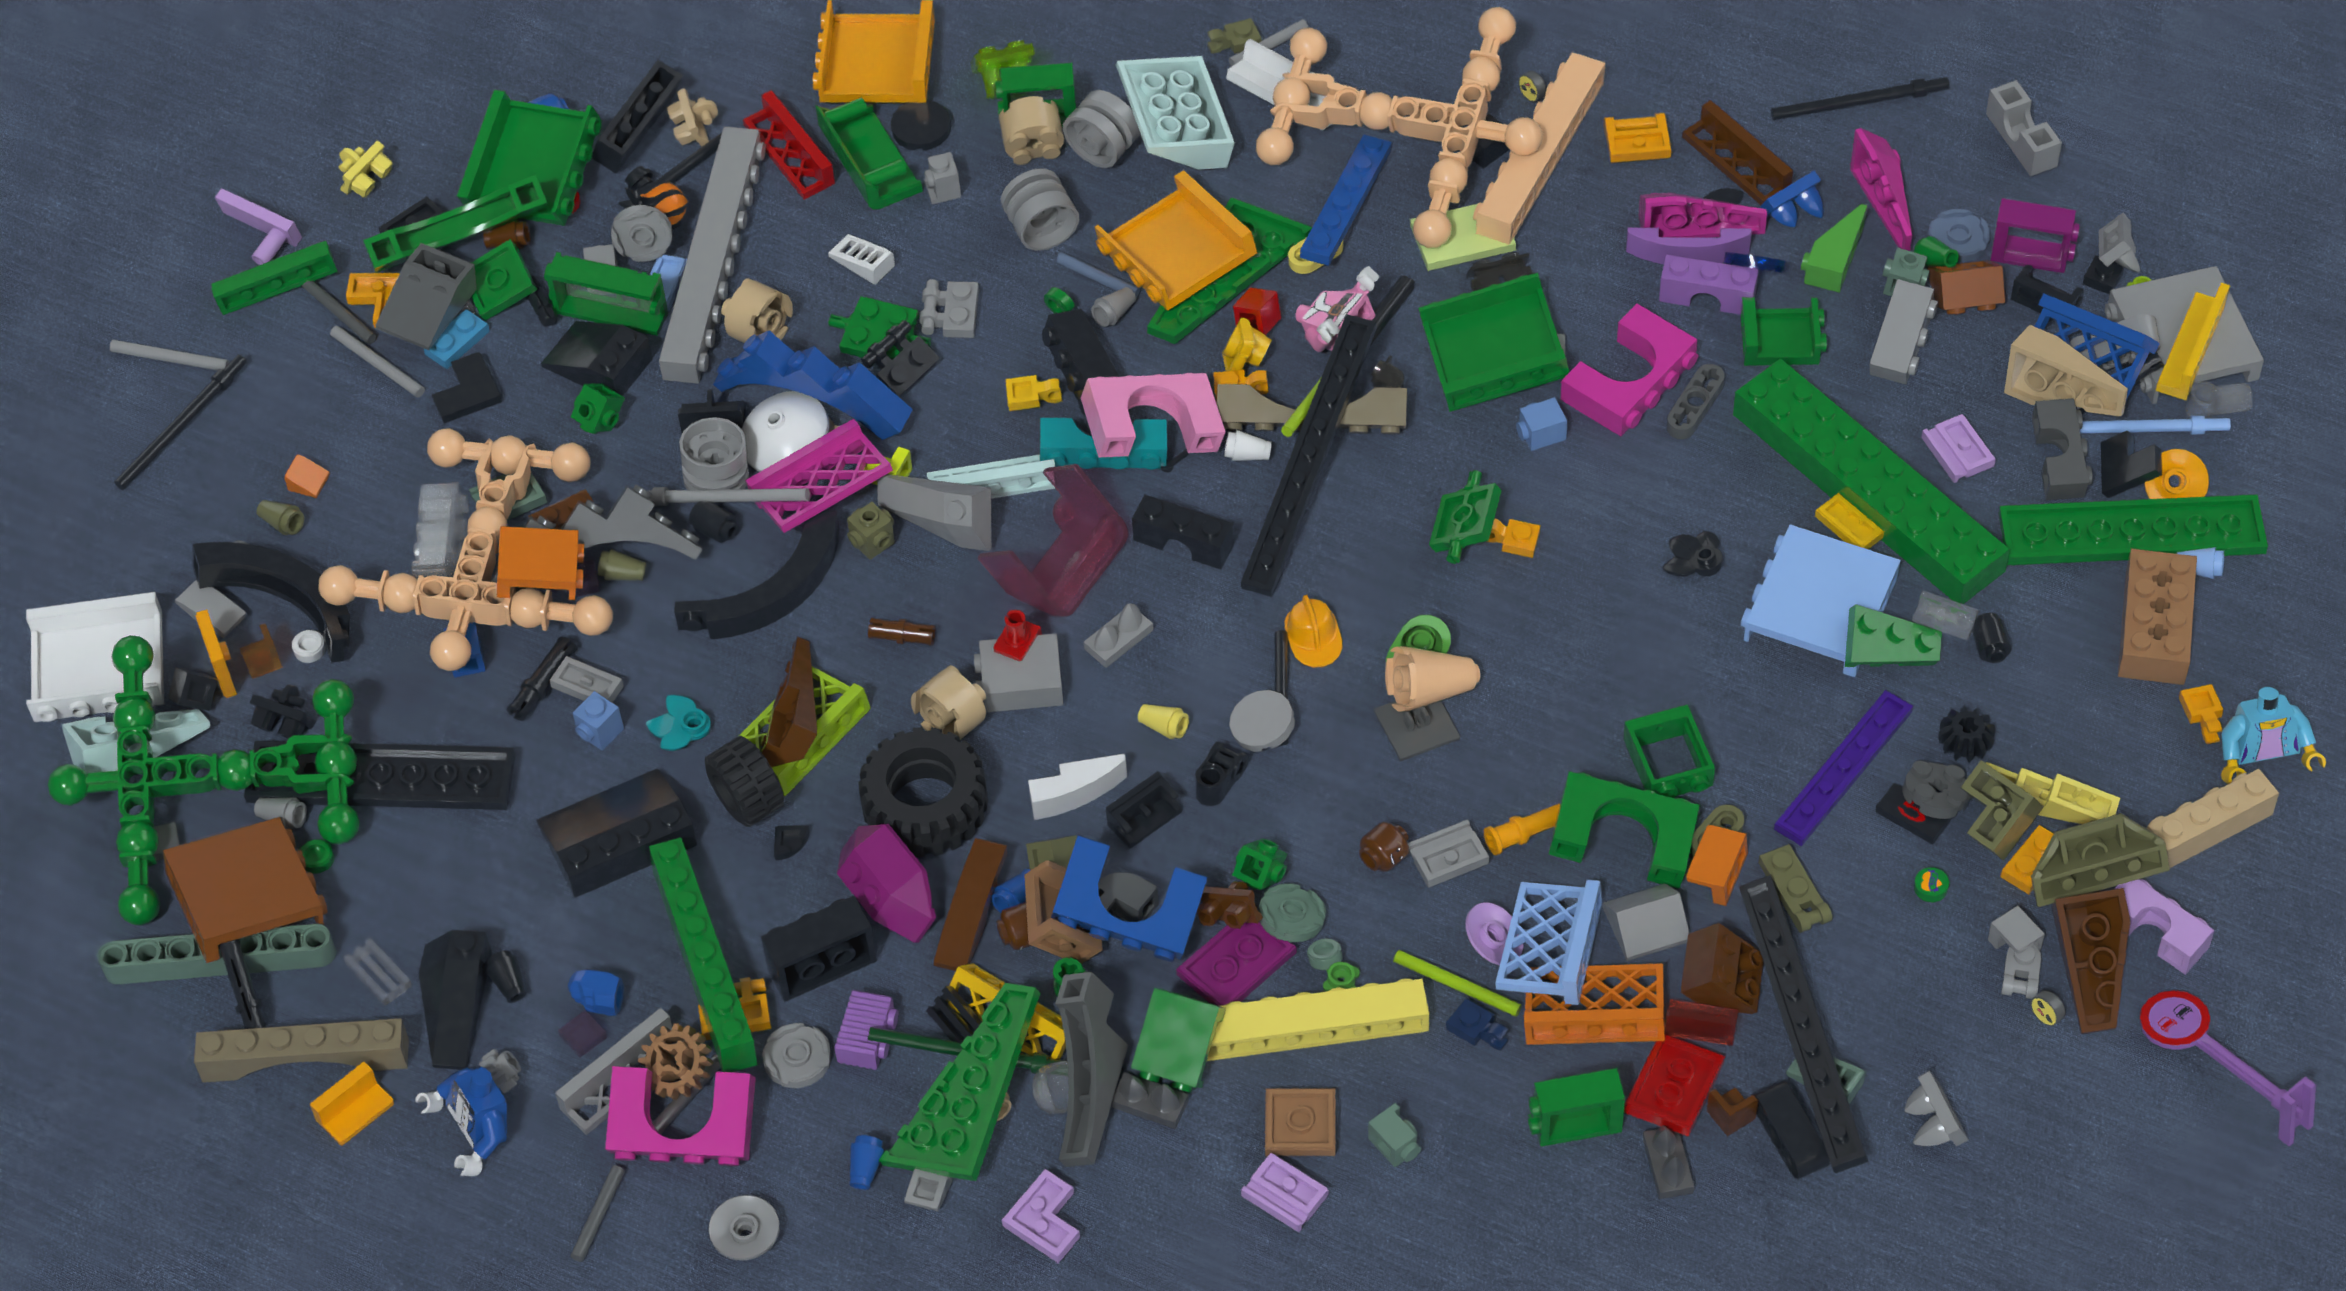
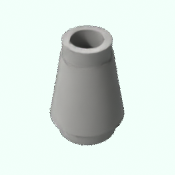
(1111, 307)
(290, 810)

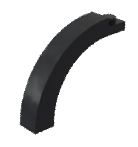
(276, 574)
(775, 596)

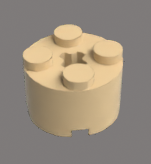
(1031, 130)
(756, 310)
(950, 703)

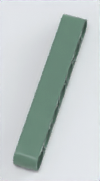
(167, 950)

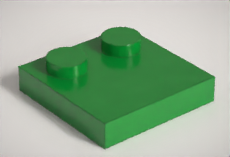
(501, 280)

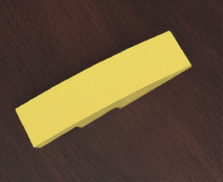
(2063, 796)

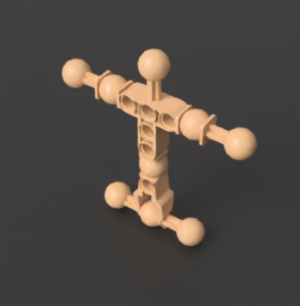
(1380, 111)
(469, 593)

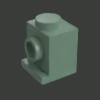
(1394, 1136)

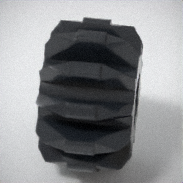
(1966, 734)

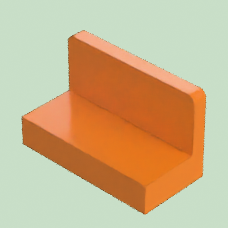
(1718, 861)

